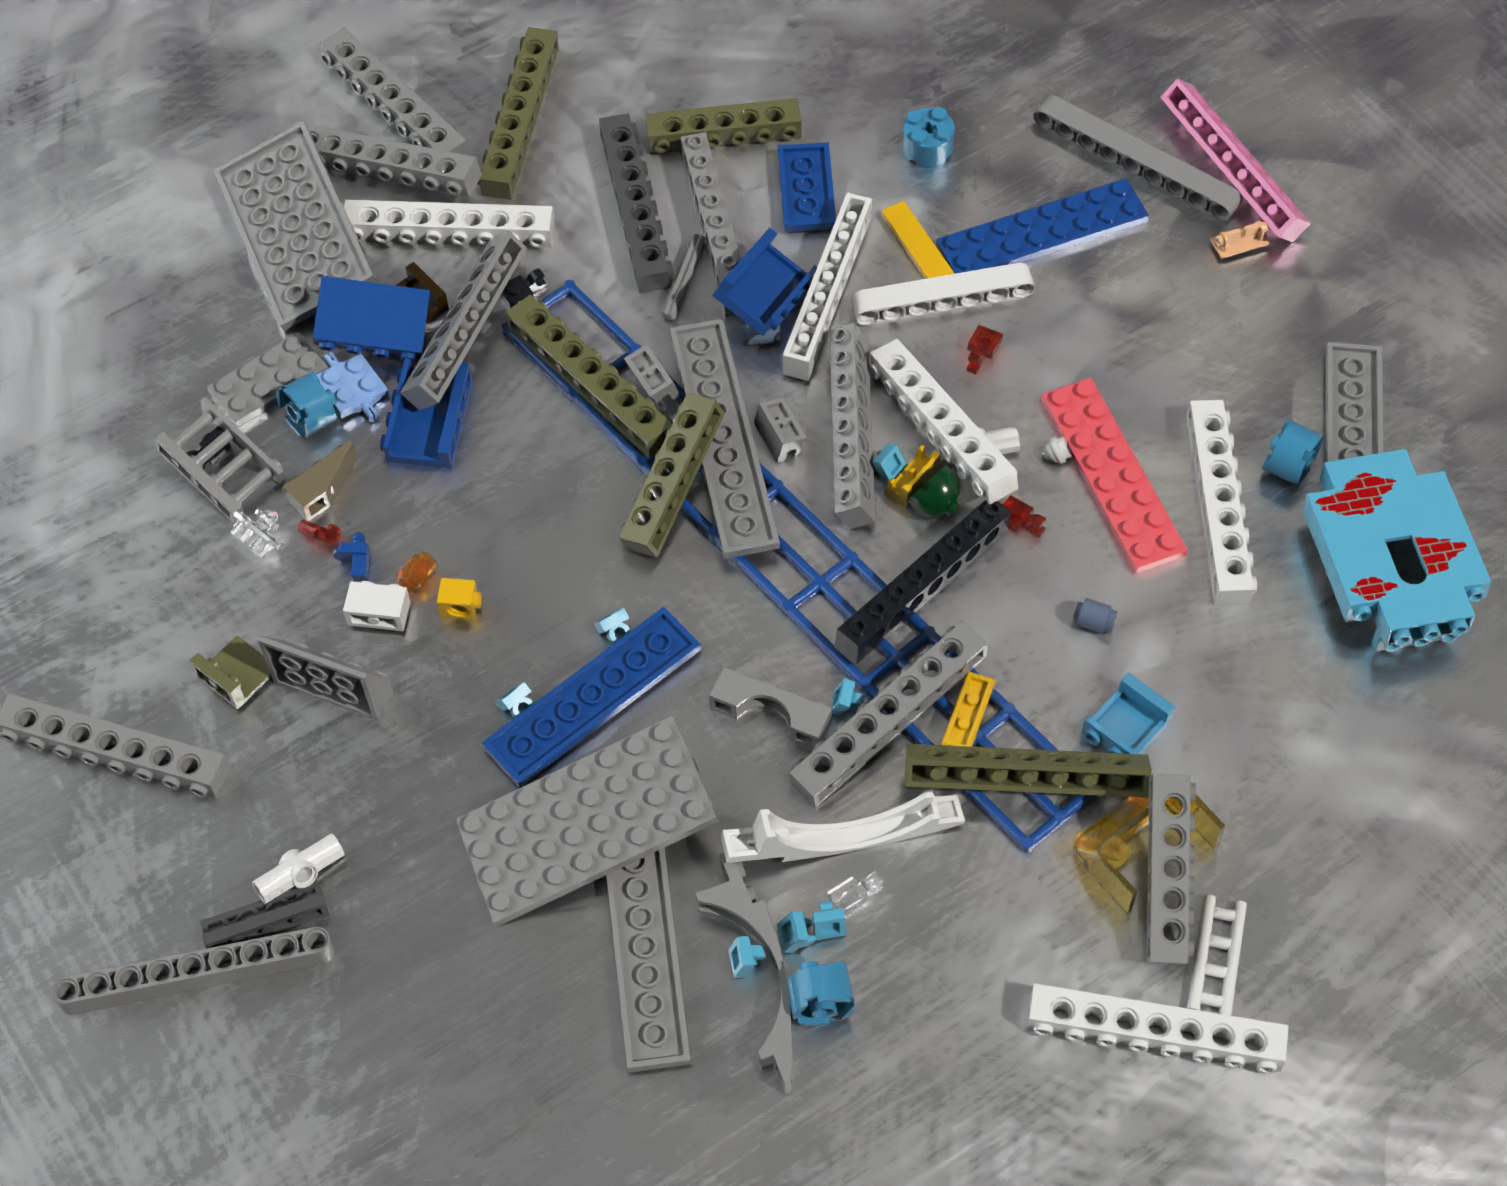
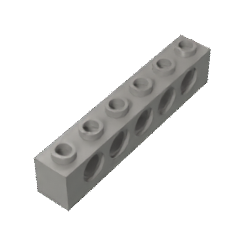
(1159, 852)

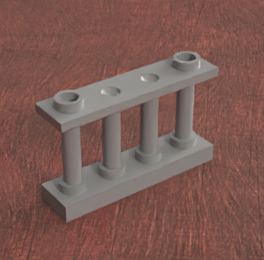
(212, 485)

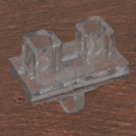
(247, 526)

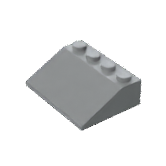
(326, 677)

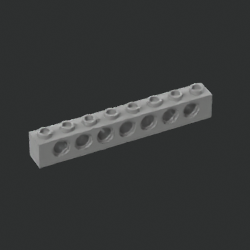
(389, 94)
(396, 161)
(710, 207)
(463, 321)
(852, 426)
(101, 734)
(819, 786)

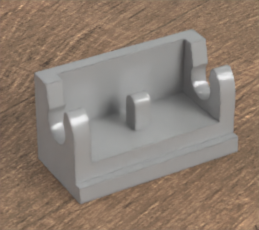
(651, 374)
(779, 428)

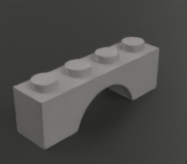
(738, 693)

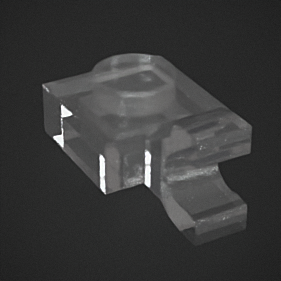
(854, 895)

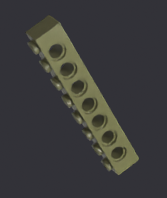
(518, 113)
(603, 388)
(1027, 770)

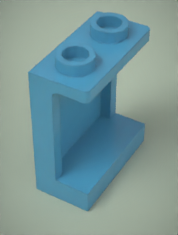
(1129, 718)

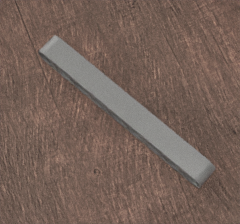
(1138, 158)
(179, 966)

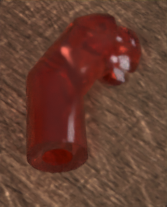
(327, 535)

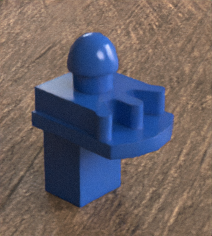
(358, 553)

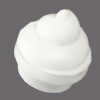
(1057, 450)

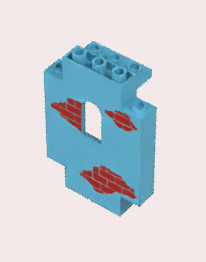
(1385, 501)

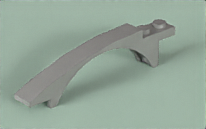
(738, 905)

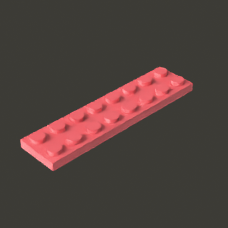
(1114, 476)

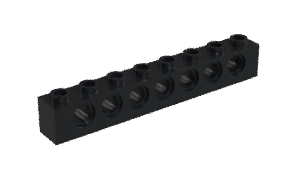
(921, 580)

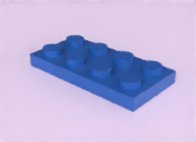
(806, 187)

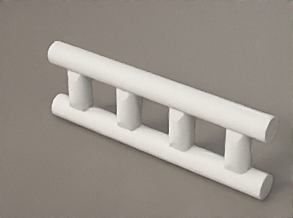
(1206, 940)

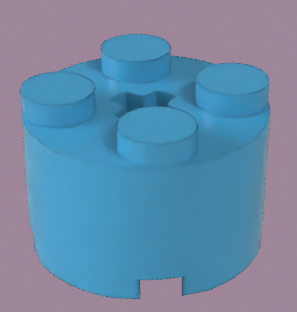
(928, 136)
(307, 404)
(1293, 452)
(820, 993)

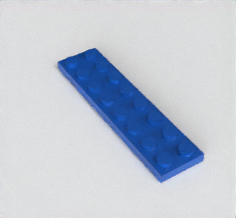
(1045, 228)
(591, 696)

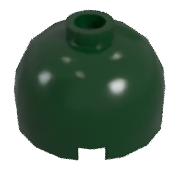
(939, 495)

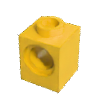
(458, 598)

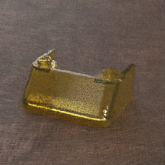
(1103, 847)

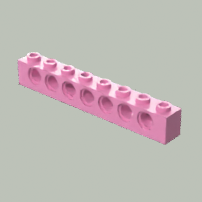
(1235, 161)

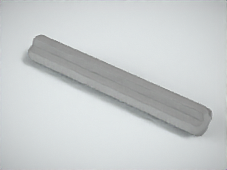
(683, 277)

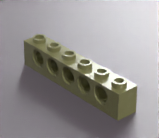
(725, 124)
(672, 488)

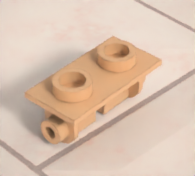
(1240, 240)

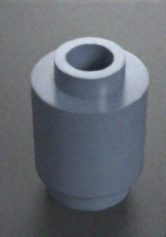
(756, 338)
(1095, 616)

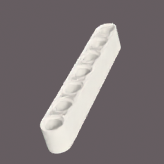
(942, 293)

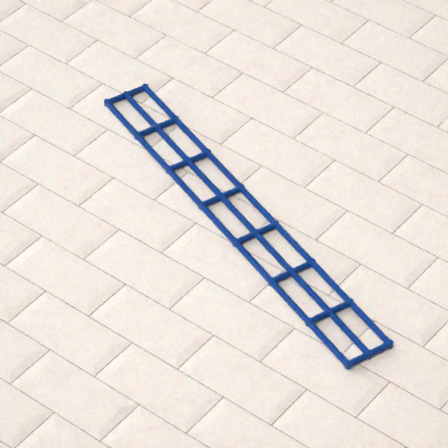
(821, 583)

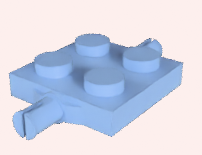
(353, 385)

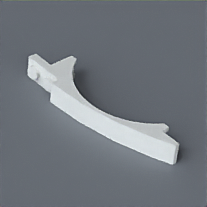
(796, 841)

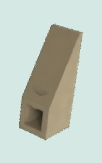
(318, 486)

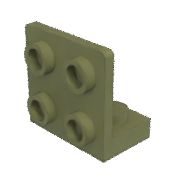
(233, 672)

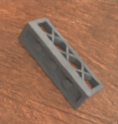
(269, 921)

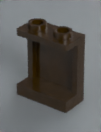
(419, 279)

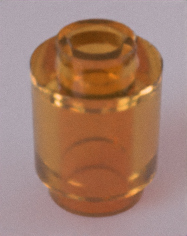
(417, 572)

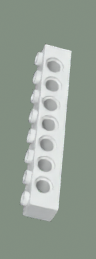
(449, 222)
(827, 287)
(943, 422)
(1227, 587)
(1173, 1020)

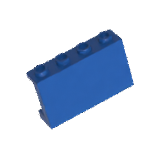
(764, 285)
(371, 318)
(430, 434)

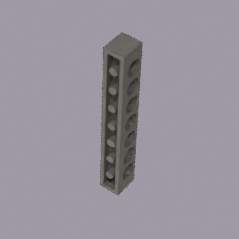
(634, 203)

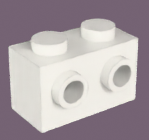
(376, 606)

